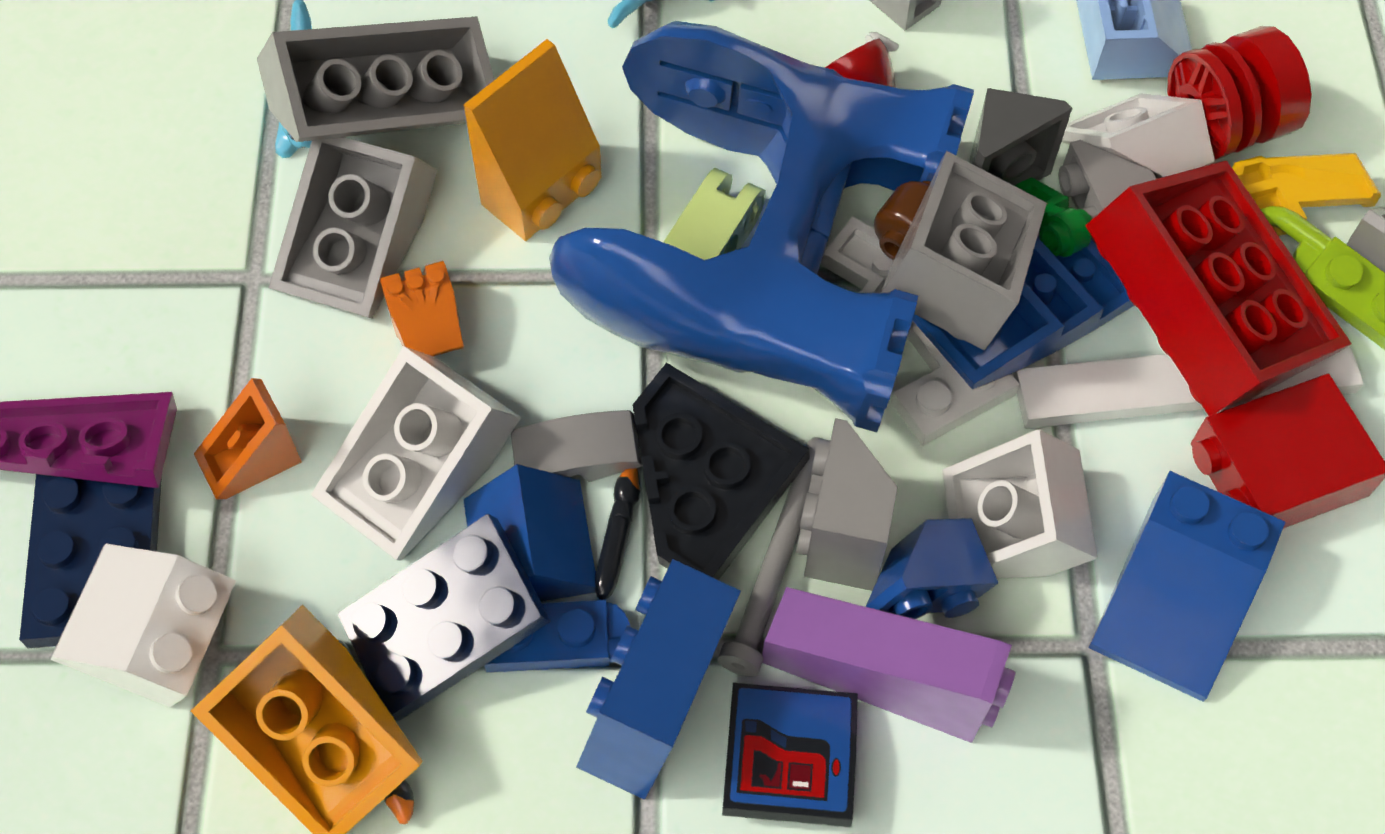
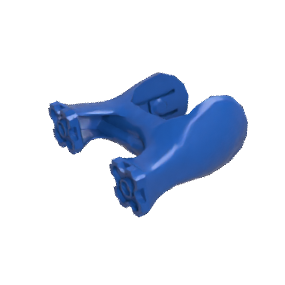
(765, 302)

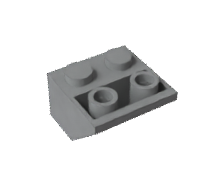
(846, 512)

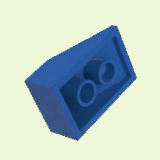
(1187, 585)

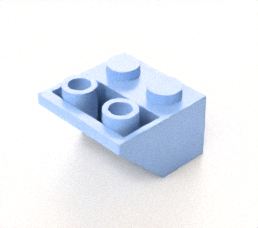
(1132, 37)

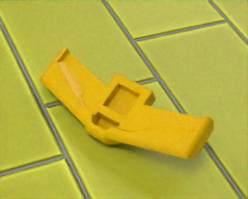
(1307, 182)

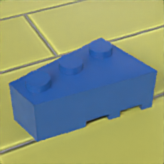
(657, 678)

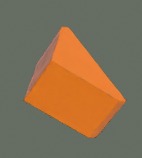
(246, 444)

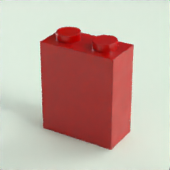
(1290, 452)

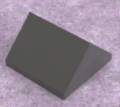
(1019, 135)

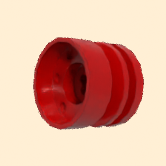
(1248, 86)

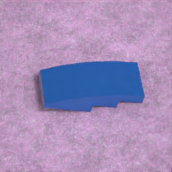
(1056, 307)

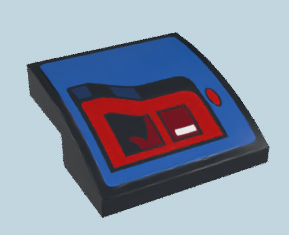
(791, 755)

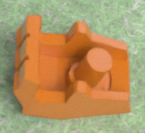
(424, 309)

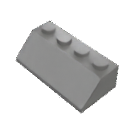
(374, 76)

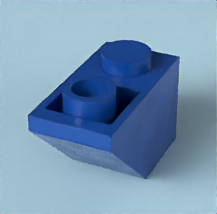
(934, 571)

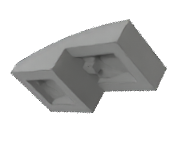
(580, 444)

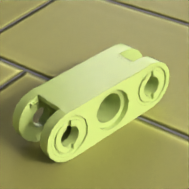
(715, 220)

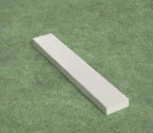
(1137, 388)

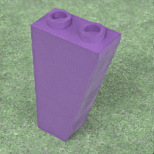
(892, 661)

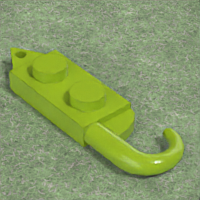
(1338, 273)

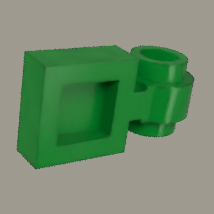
(1061, 227)

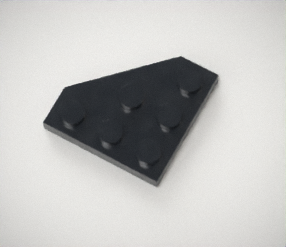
(708, 470)

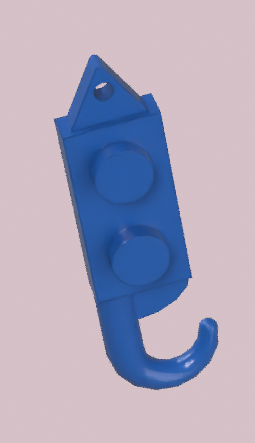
(576, 637)

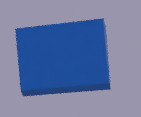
(544, 525)

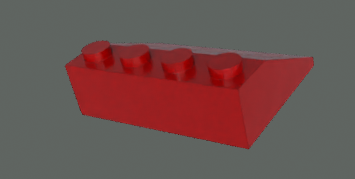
(1215, 284)

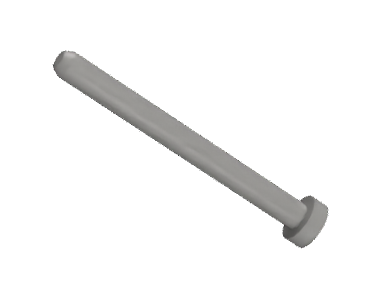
(742, 654)

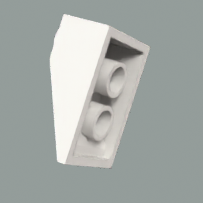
(413, 452)

